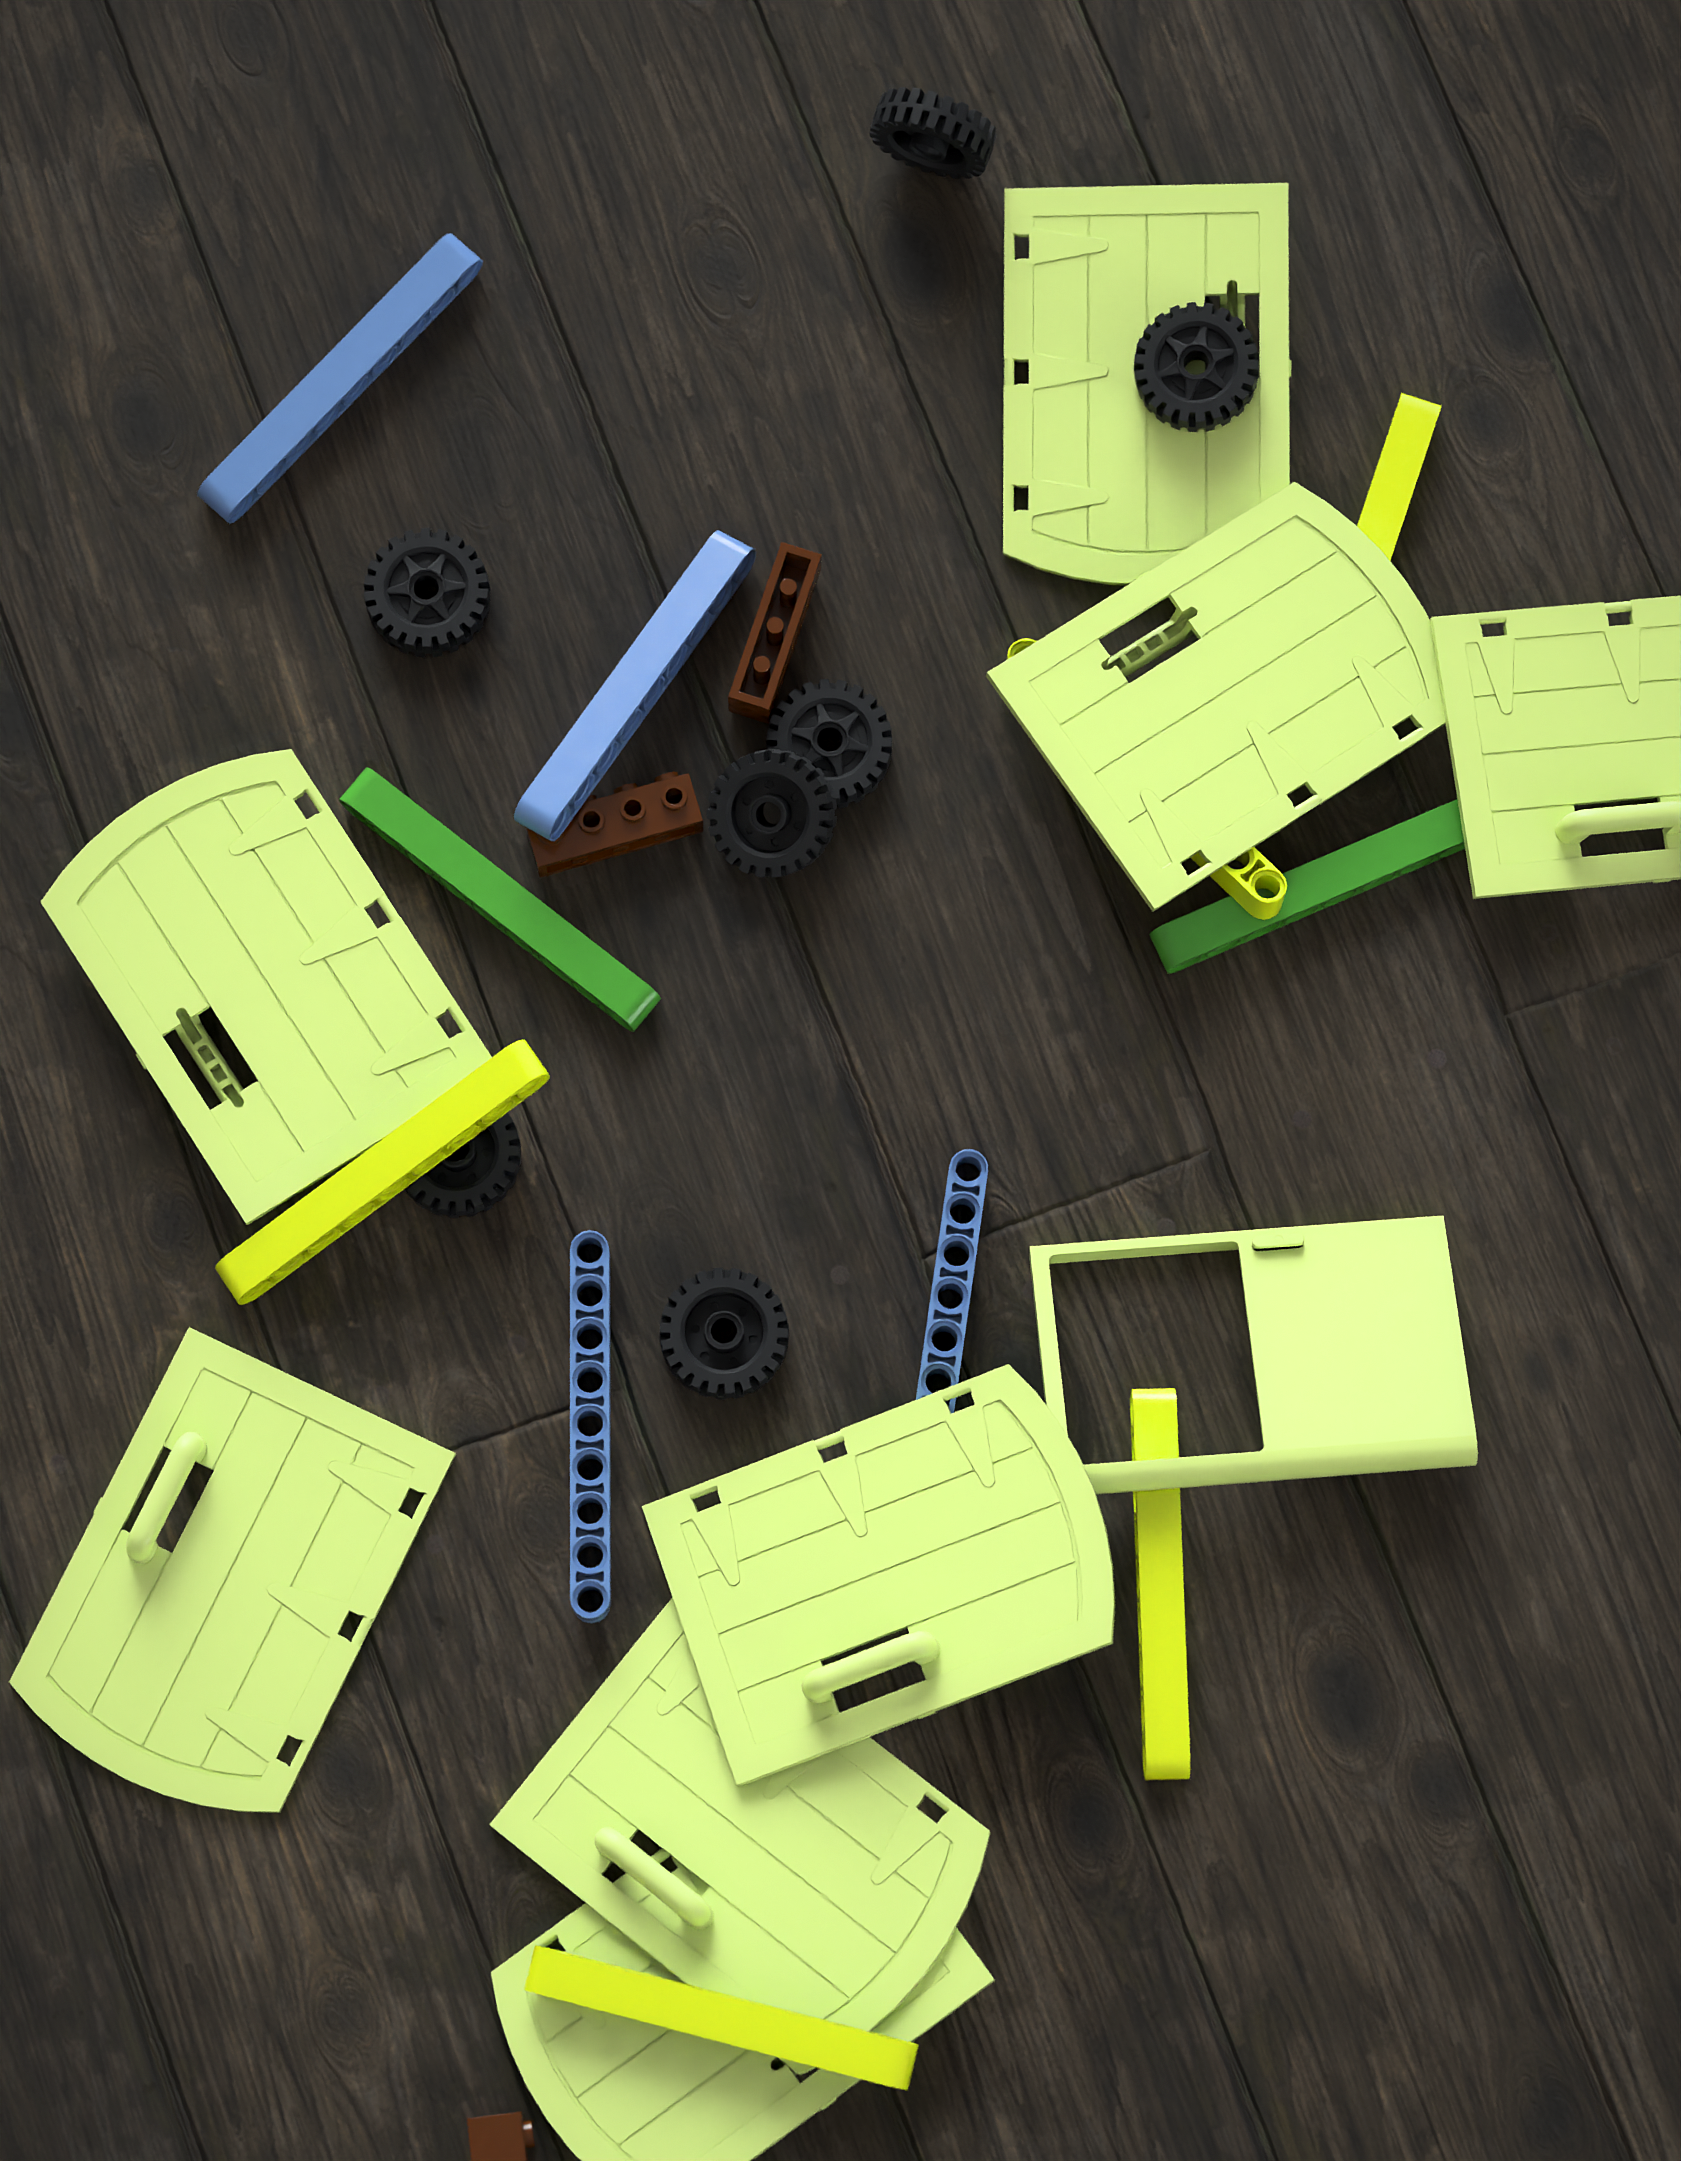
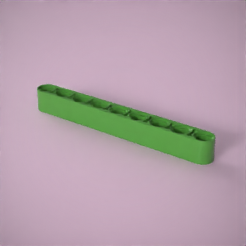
(1313, 887)
(500, 899)

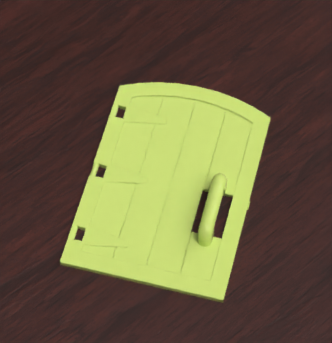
(1101, 472)
(1293, 683)
(1560, 721)
(262, 916)
(931, 1523)
(218, 1652)
(818, 1876)
(666, 2094)

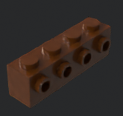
(621, 824)

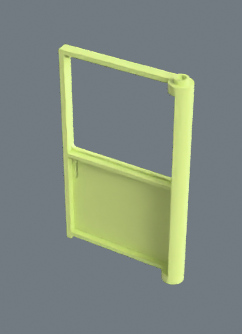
(1346, 1348)

